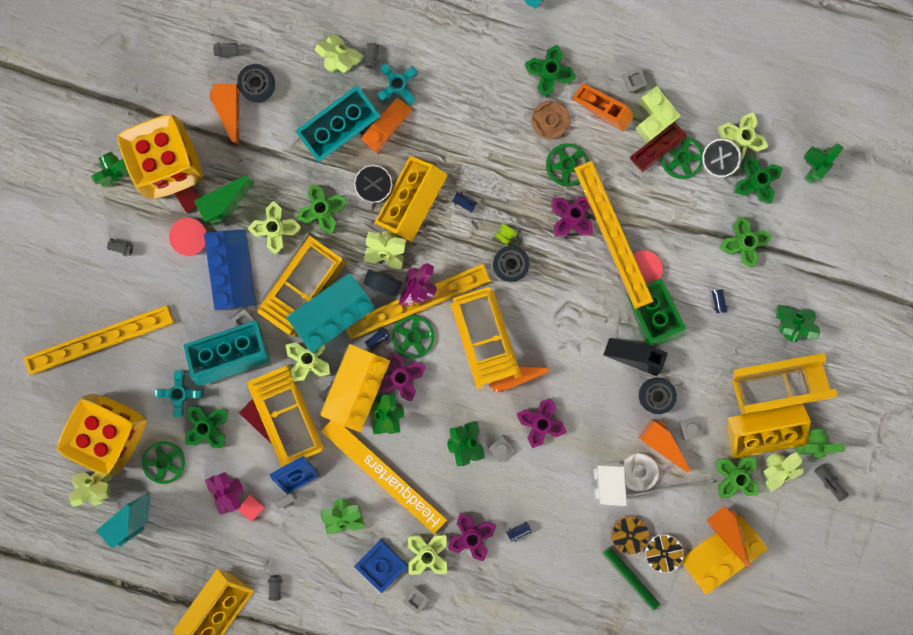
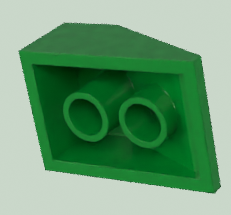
(221, 202)
(658, 320)

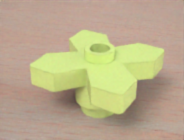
(337, 54)
(746, 128)
(264, 228)
(386, 248)
(302, 369)
(782, 469)
(90, 488)
(434, 561)

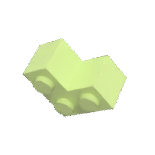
(660, 114)

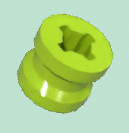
(505, 234)

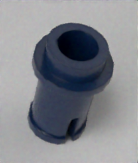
(464, 202)
(719, 301)
(377, 338)
(518, 532)

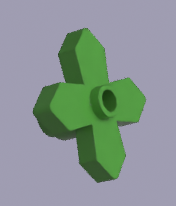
(318, 199)
(747, 252)
(819, 445)
(730, 484)
(342, 517)

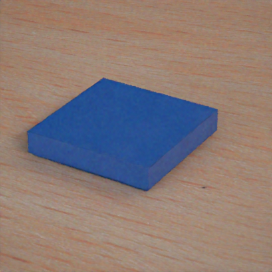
(294, 474)
(381, 565)

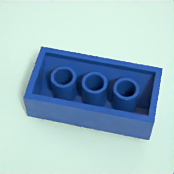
(230, 269)

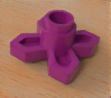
(578, 222)
(418, 285)
(405, 386)
(531, 419)
(225, 492)
(462, 541)

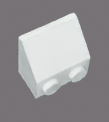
(610, 483)

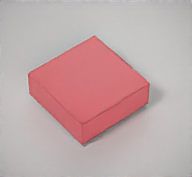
(251, 507)

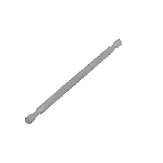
(283, 269)
(669, 488)

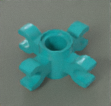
(388, 91)
(178, 409)

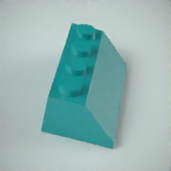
(337, 123)
(330, 312)
(226, 353)
(126, 522)

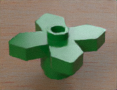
(560, 73)
(821, 161)
(112, 170)
(753, 171)
(797, 324)
(386, 414)
(213, 434)
(464, 443)

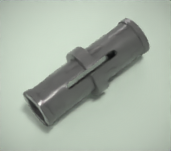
(831, 482)

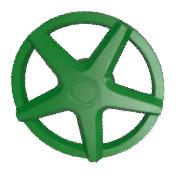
(682, 158)
(566, 163)
(413, 336)
(163, 462)

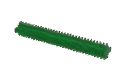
(637, 584)

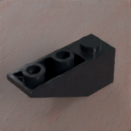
(636, 355)

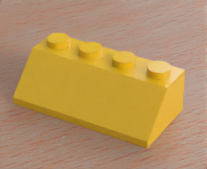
(411, 198)
(354, 387)
(768, 430)
(715, 562)
(215, 606)

